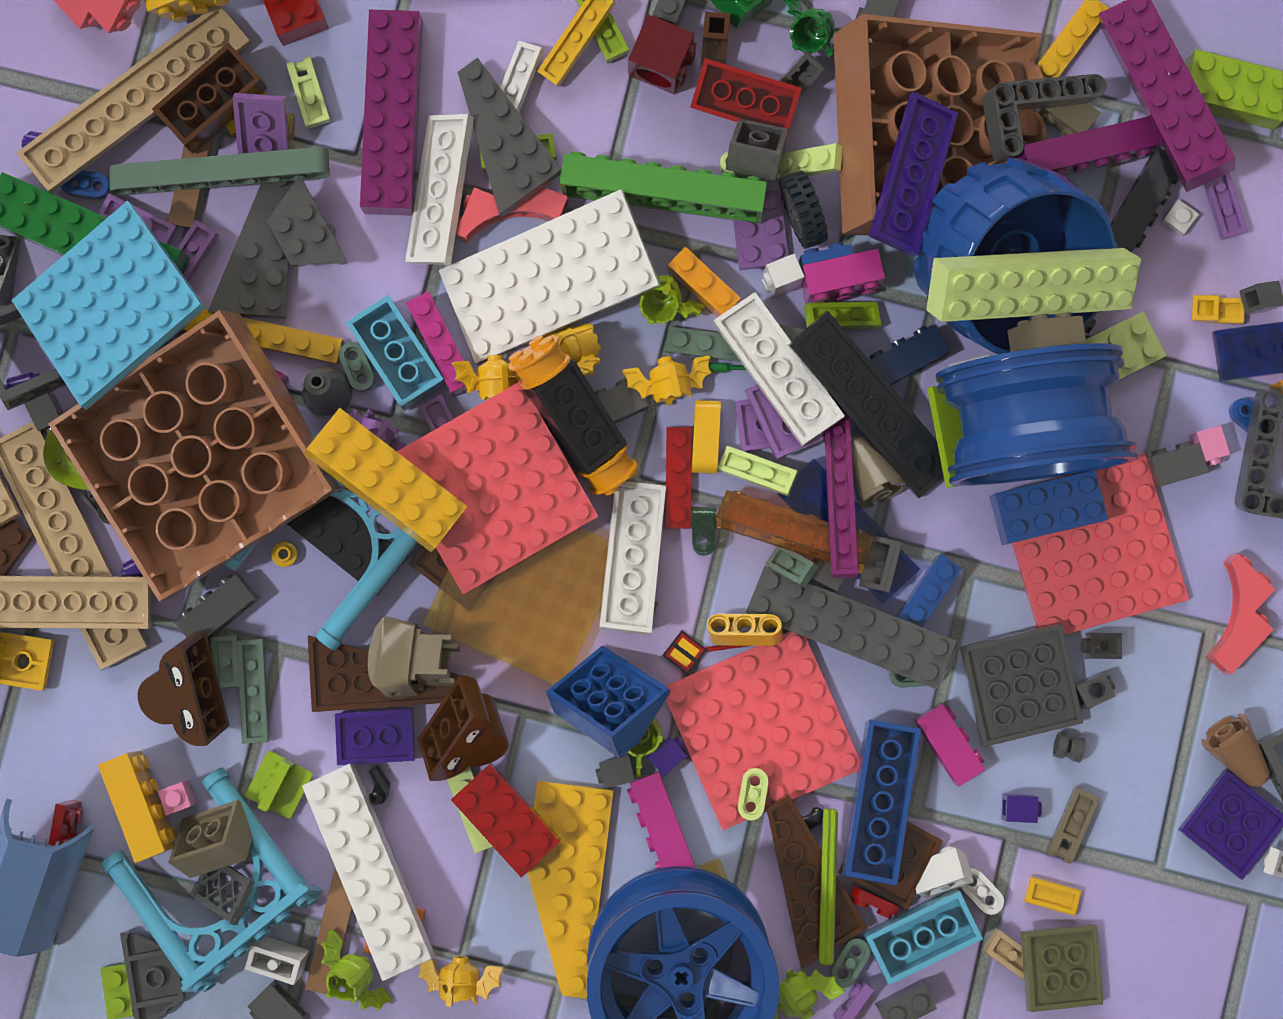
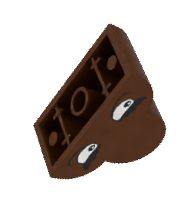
(186, 692)
(462, 732)

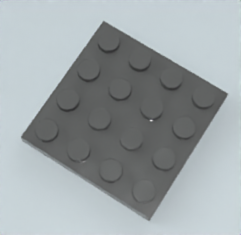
(1021, 684)

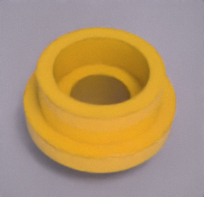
(292, 554)

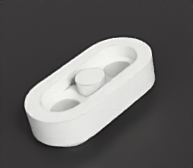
(982, 889)

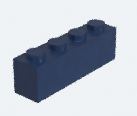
(910, 355)

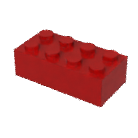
(295, 18)
(744, 95)
(506, 819)

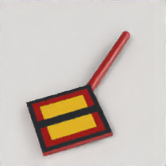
(686, 652)

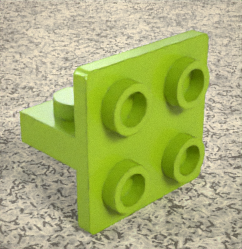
(278, 785)

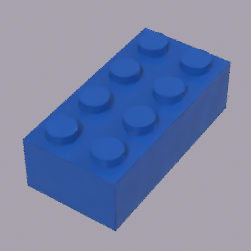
(1048, 507)

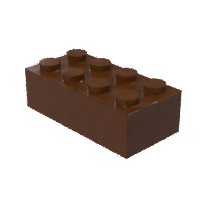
(205, 98)

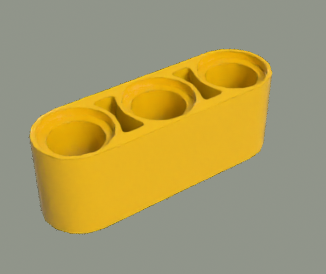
(706, 436)
(734, 622)

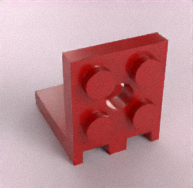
(65, 821)

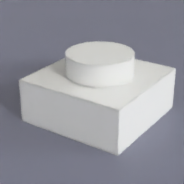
(1180, 217)
(1274, 862)

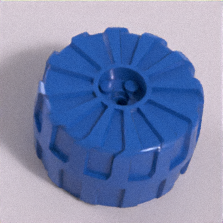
(1009, 211)

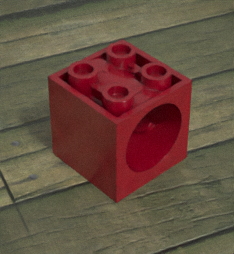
(662, 54)

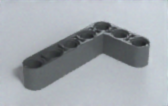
(1034, 98)
(1264, 463)

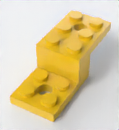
(39, 654)

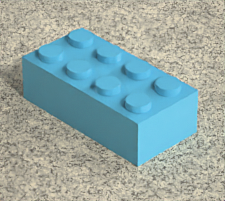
(396, 353)
(922, 936)

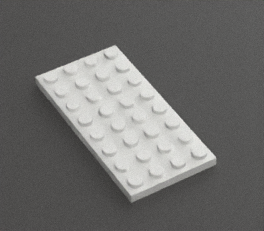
(549, 277)

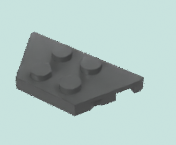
(303, 230)
(150, 976)

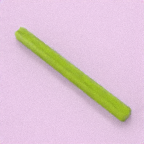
(828, 886)

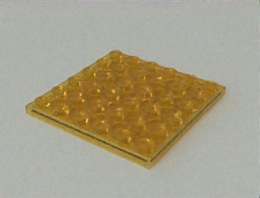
(532, 611)

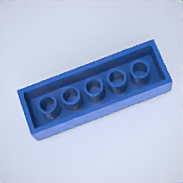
(881, 802)

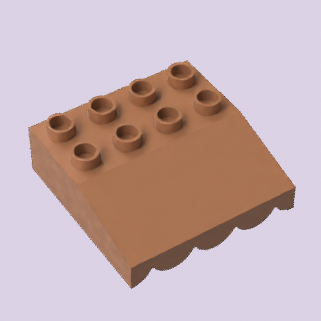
(952, 64)
(203, 454)

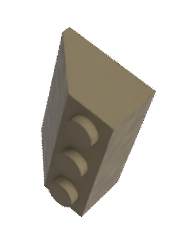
(212, 840)

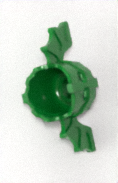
(806, 33)

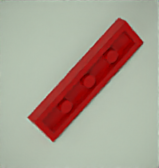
(678, 477)

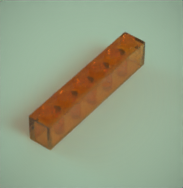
(783, 527)

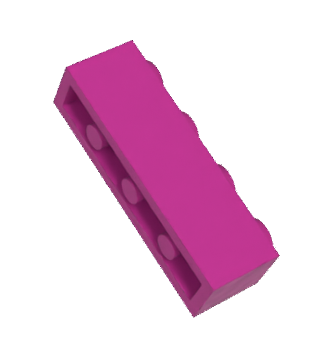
(437, 339)
(661, 821)

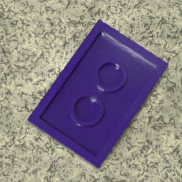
(374, 737)

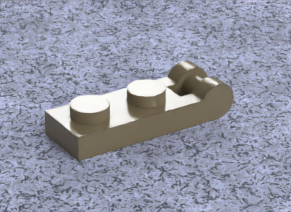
(1073, 824)

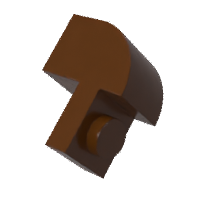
(715, 36)

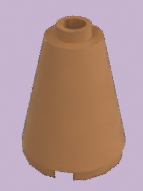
(1237, 749)

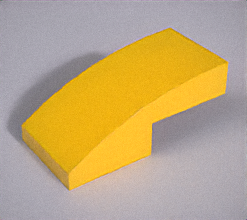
(1217, 310)

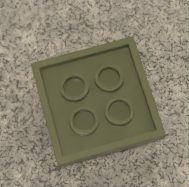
(1061, 967)

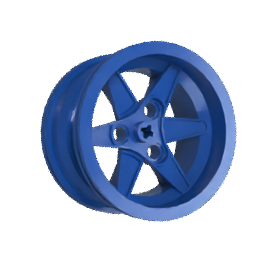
(1036, 414)
(680, 972)

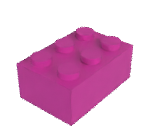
(842, 277)

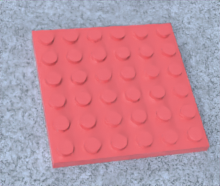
(509, 478)
(1108, 566)
(765, 714)

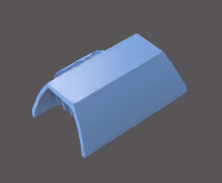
(34, 887)

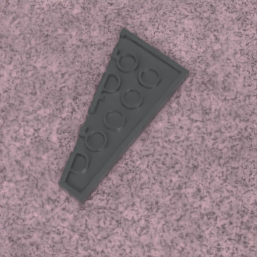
(510, 149)
(257, 267)

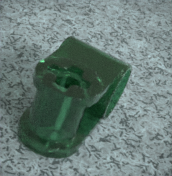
(703, 525)

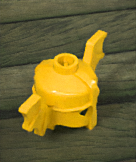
(580, 345)
(491, 376)
(668, 379)
(460, 980)

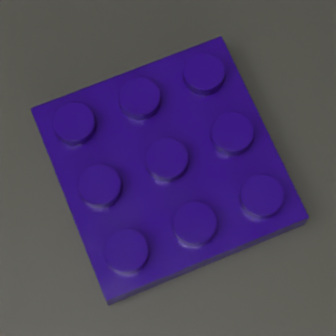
(1233, 824)

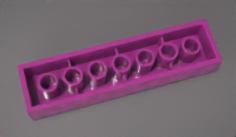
(1167, 92)
(391, 112)

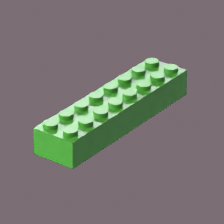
(663, 187)

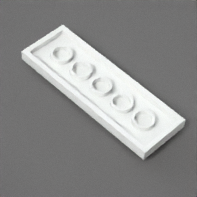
(439, 189)
(777, 370)
(632, 558)

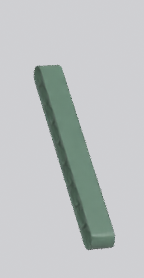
(219, 171)

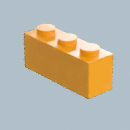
(702, 282)

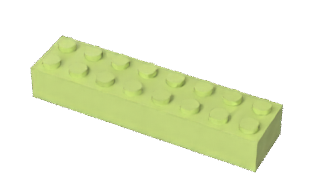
(1032, 284)

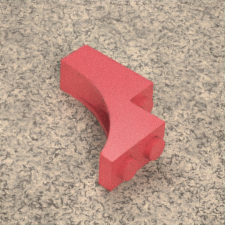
(110, 14)
(483, 211)
(1245, 626)

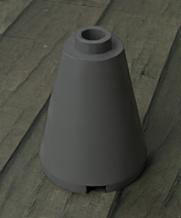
(326, 390)

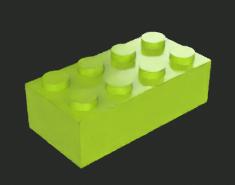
(1238, 88)

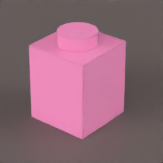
(1212, 444)
(177, 797)

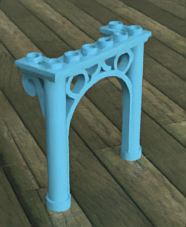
(371, 582)
(200, 971)

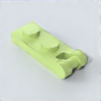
(308, 93)

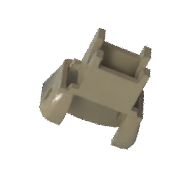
(405, 654)

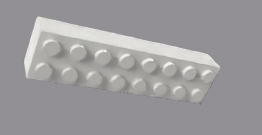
(368, 872)

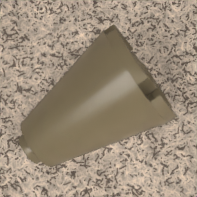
(872, 474)

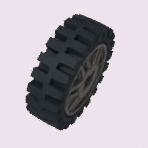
(803, 209)

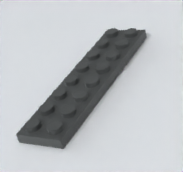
(854, 628)

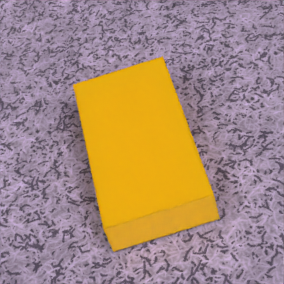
(1052, 896)

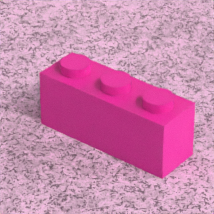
(950, 744)

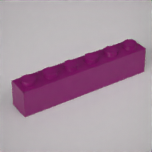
(1093, 147)

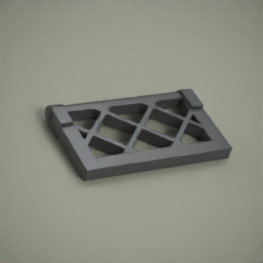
(238, 899)

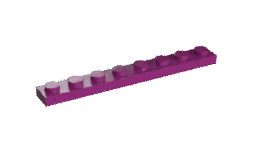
(841, 500)

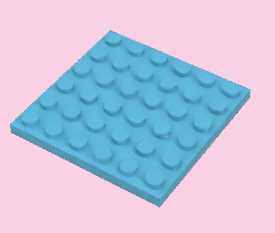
(107, 305)

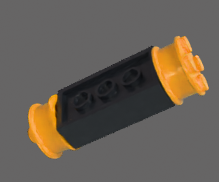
(574, 414)

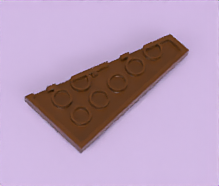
(343, 683)
(800, 872)

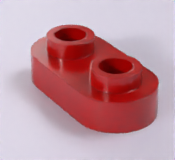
(864, 898)

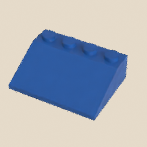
(608, 700)

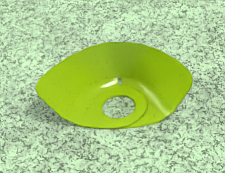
(66, 471)

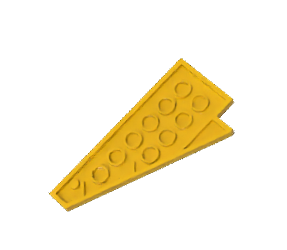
(571, 876)

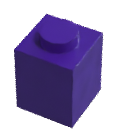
(668, 755)
(1021, 808)

